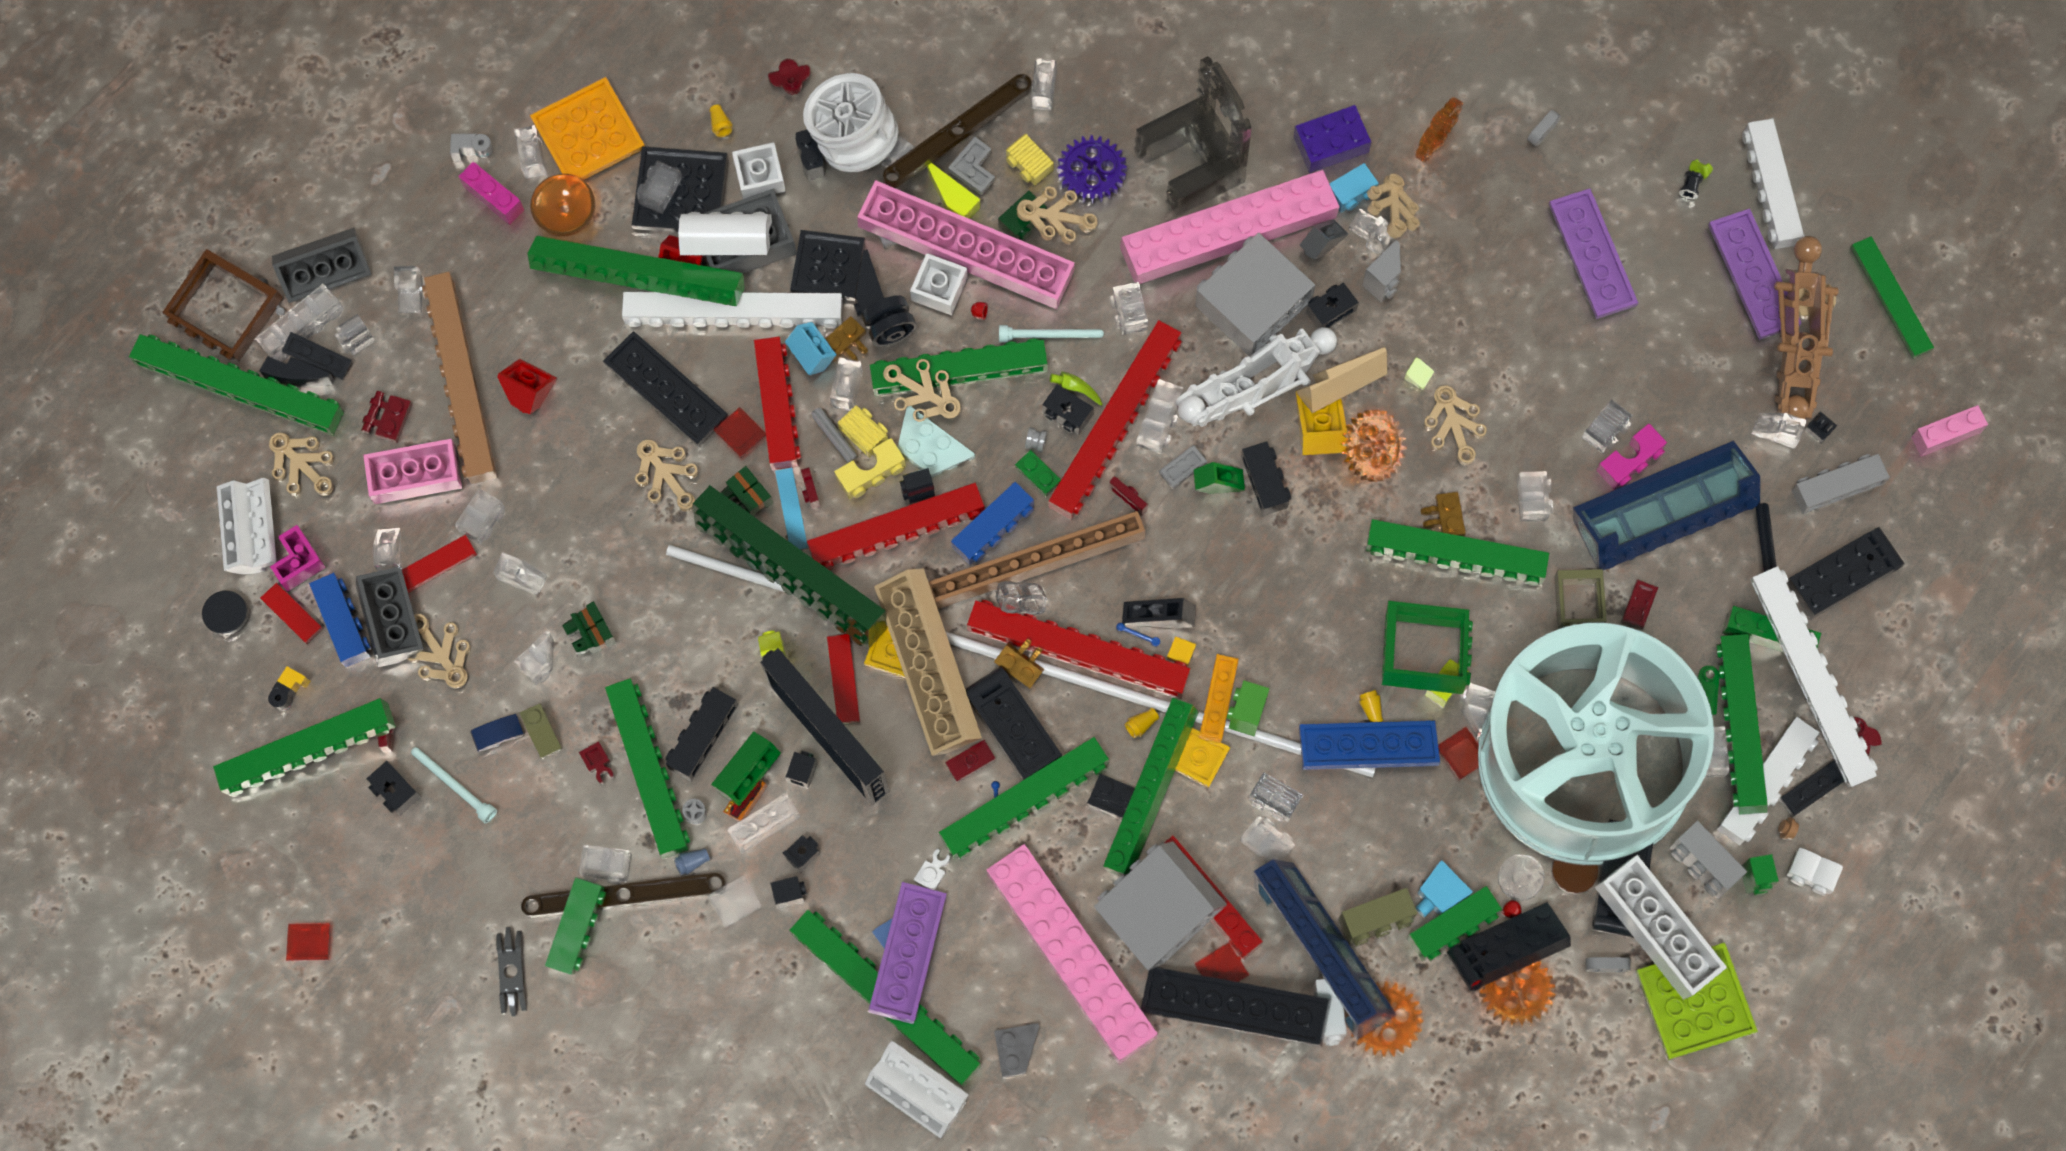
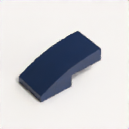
(496, 732)

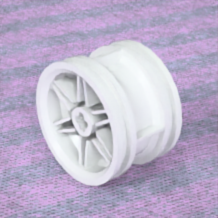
(850, 122)

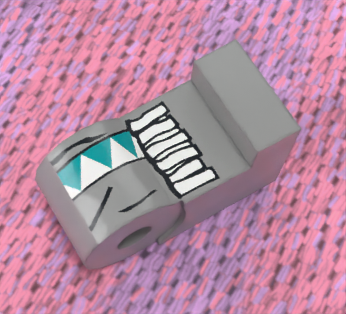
(470, 145)

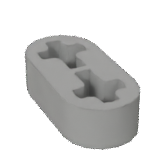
(1544, 128)
(1608, 964)

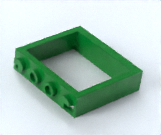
(1430, 616)

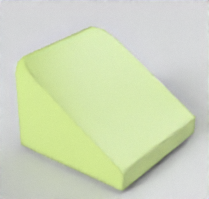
(1419, 374)

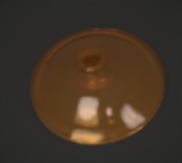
(559, 193)

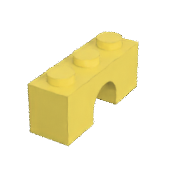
(857, 481)

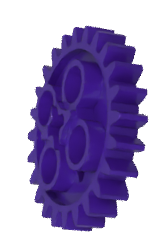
(1105, 157)

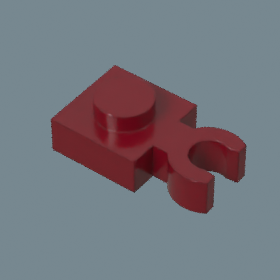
(809, 494)
(595, 760)

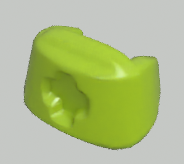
(1701, 168)

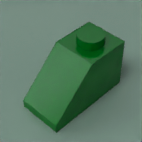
(1218, 478)

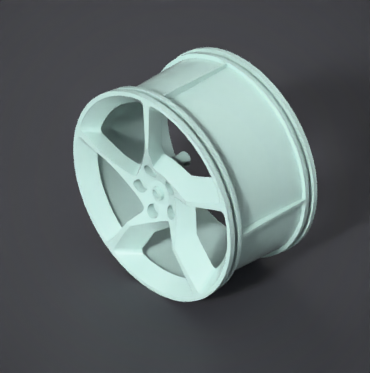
(1596, 740)

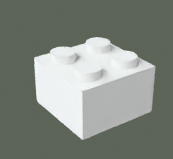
(758, 170)
(939, 284)

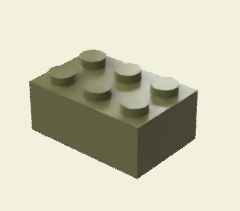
(1378, 917)

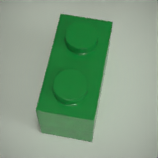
(1760, 875)

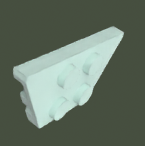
(929, 445)

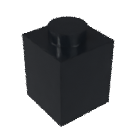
(801, 769)
(788, 892)

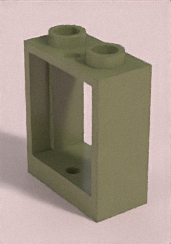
(1580, 577)

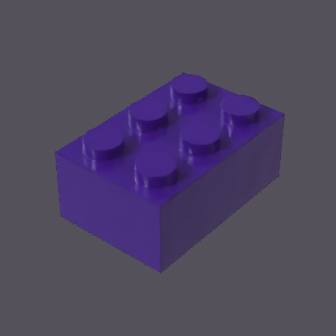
(1332, 139)

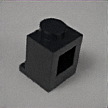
(801, 861)

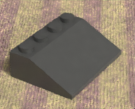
(780, 237)

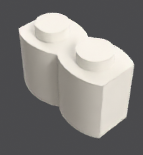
(1814, 871)

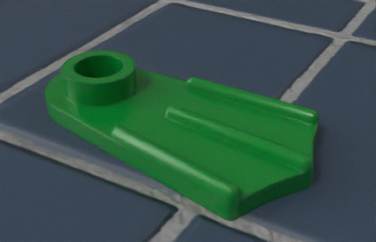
(1710, 686)

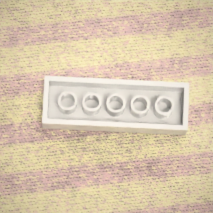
(1660, 927)

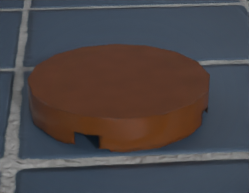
(1574, 877)

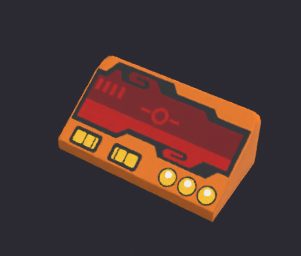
(742, 811)

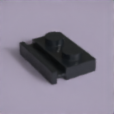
(1110, 796)

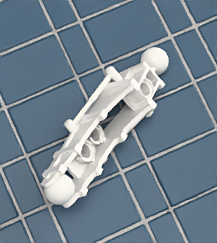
(1235, 389)

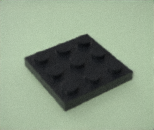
(827, 264)

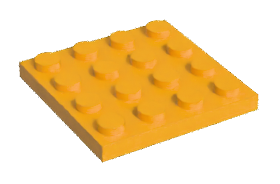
(587, 130)

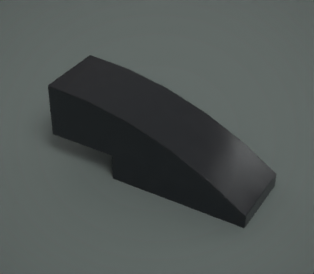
(295, 373)

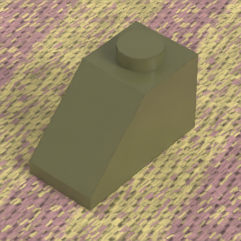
(540, 730)

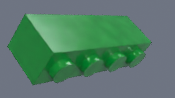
(1756, 626)
(1455, 923)
(575, 925)

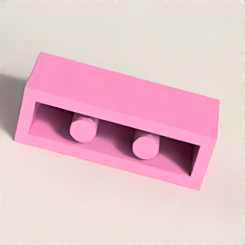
(1949, 430)

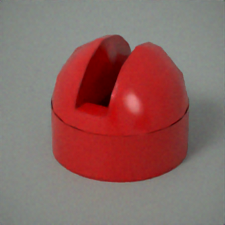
(979, 310)
(1511, 909)

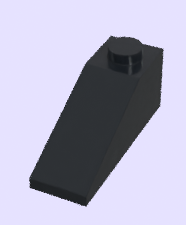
(868, 285)
(1160, 613)

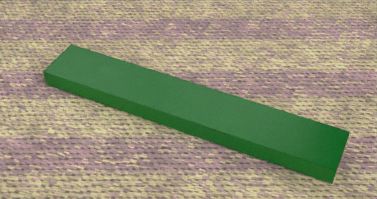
(1892, 297)

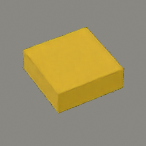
(1181, 650)

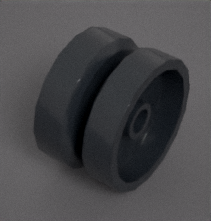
(889, 320)

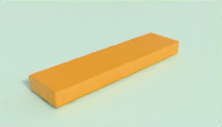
(1218, 698)

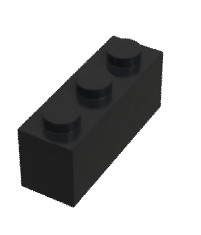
(1265, 478)

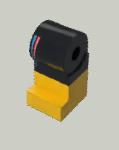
(286, 688)

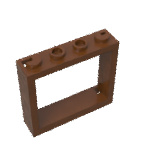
(193, 282)

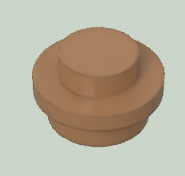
(1788, 828)

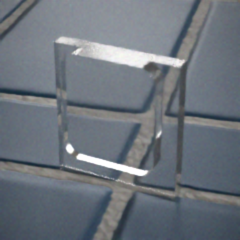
(1636, 699)
(734, 901)

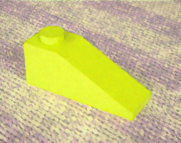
(952, 194)

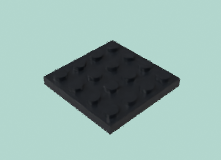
(698, 190)

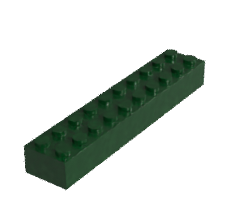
(789, 567)

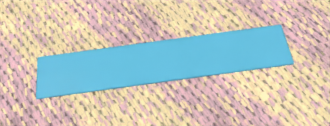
(791, 508)

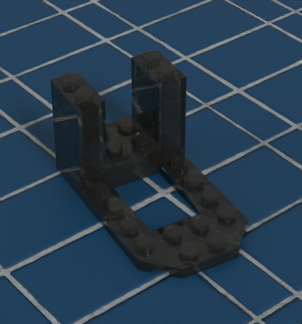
(1221, 155)

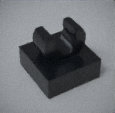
(1820, 427)

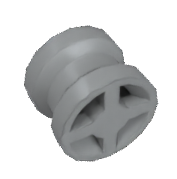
(1036, 439)
(694, 806)

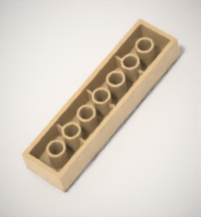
(927, 662)

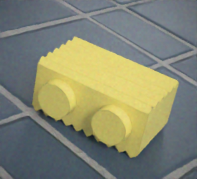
(1029, 160)
(863, 430)

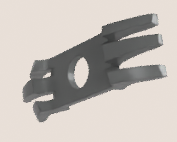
(510, 985)

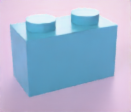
(1353, 187)
(810, 348)

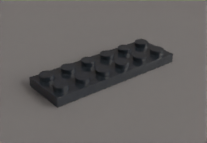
(665, 388)

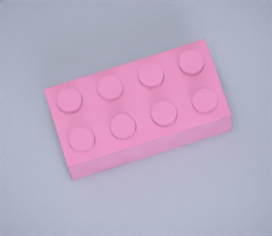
(412, 471)

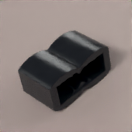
(810, 155)
(917, 486)

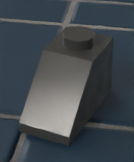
(1323, 239)

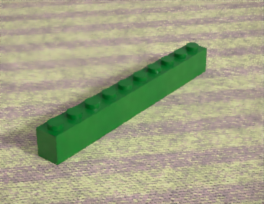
(636, 271)
(237, 384)
(861, 977)

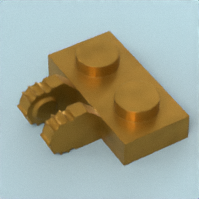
(845, 337)
(1449, 514)
(1020, 665)

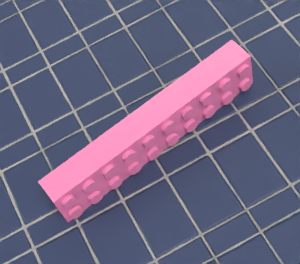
(1227, 226)
(966, 243)
(1071, 954)

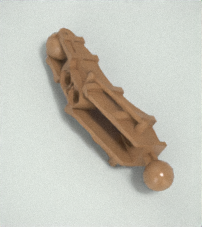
(1807, 251)

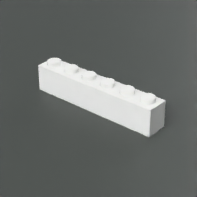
(1773, 183)
(1778, 767)

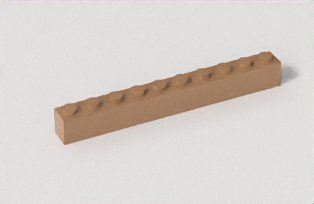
(460, 378)
(1037, 559)

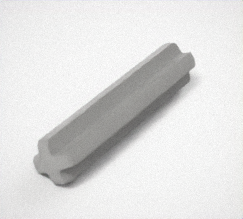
(834, 435)

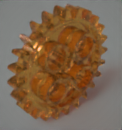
(1440, 126)
(1368, 464)
(1536, 984)
(1402, 1030)

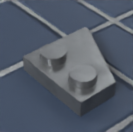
(1015, 1048)

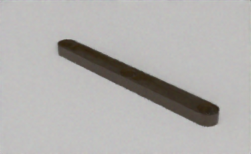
(945, 139)
(640, 893)

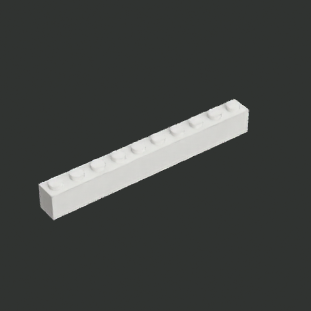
(752, 309)
(1813, 677)

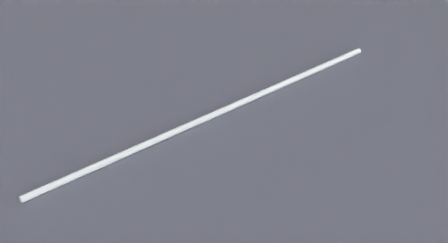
(993, 652)

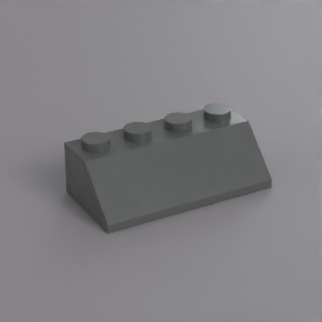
(324, 261)
(388, 616)

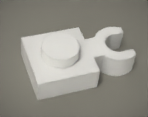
(931, 873)

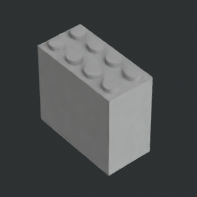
(1254, 294)
(1159, 904)

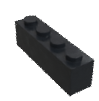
(701, 733)

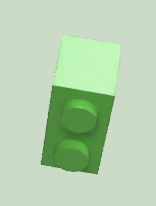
(1248, 708)

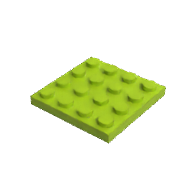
(1700, 1021)

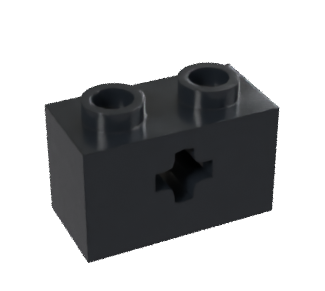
(1325, 316)
(1061, 400)
(401, 798)

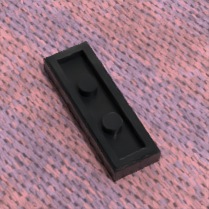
(316, 355)
(1812, 789)

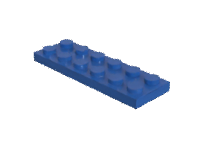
(1369, 745)

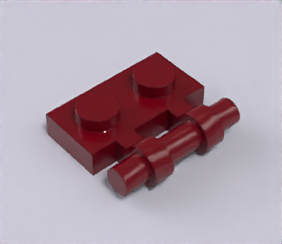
(393, 417)

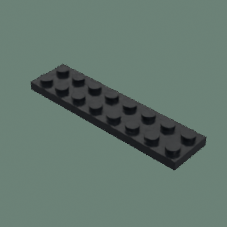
(1236, 1006)

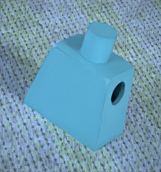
(1441, 891)

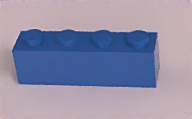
(992, 524)
(340, 620)

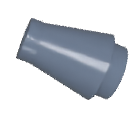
(690, 861)

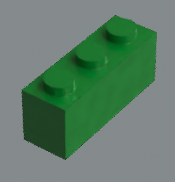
(746, 768)

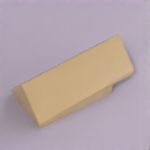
(1344, 379)

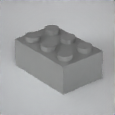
(1707, 860)

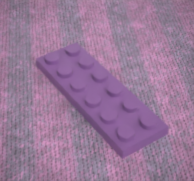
(1593, 253)
(1750, 269)
(907, 953)

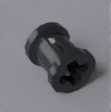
(1691, 185)

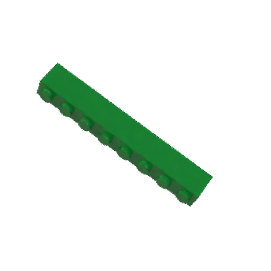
(965, 366)
(1457, 552)
(1743, 724)
(304, 747)
(647, 769)
(1151, 787)
(1024, 798)

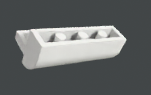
(724, 233)
(246, 526)
(916, 1089)

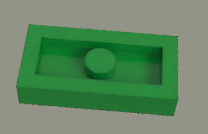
(1037, 473)

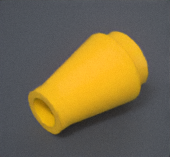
(720, 122)
(1371, 706)
(1140, 723)

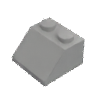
(1383, 274)

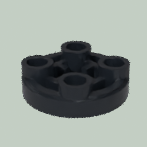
(225, 613)

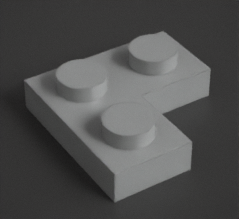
(968, 166)

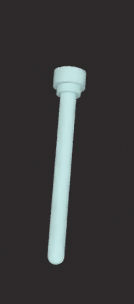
(1007, 333)
(485, 811)

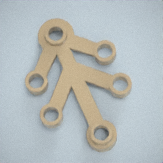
(1394, 185)
(1054, 216)
(925, 392)
(1454, 422)
(299, 461)
(665, 472)
(442, 655)

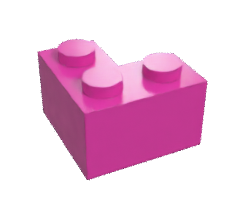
(300, 563)

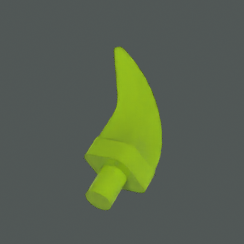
(1074, 383)

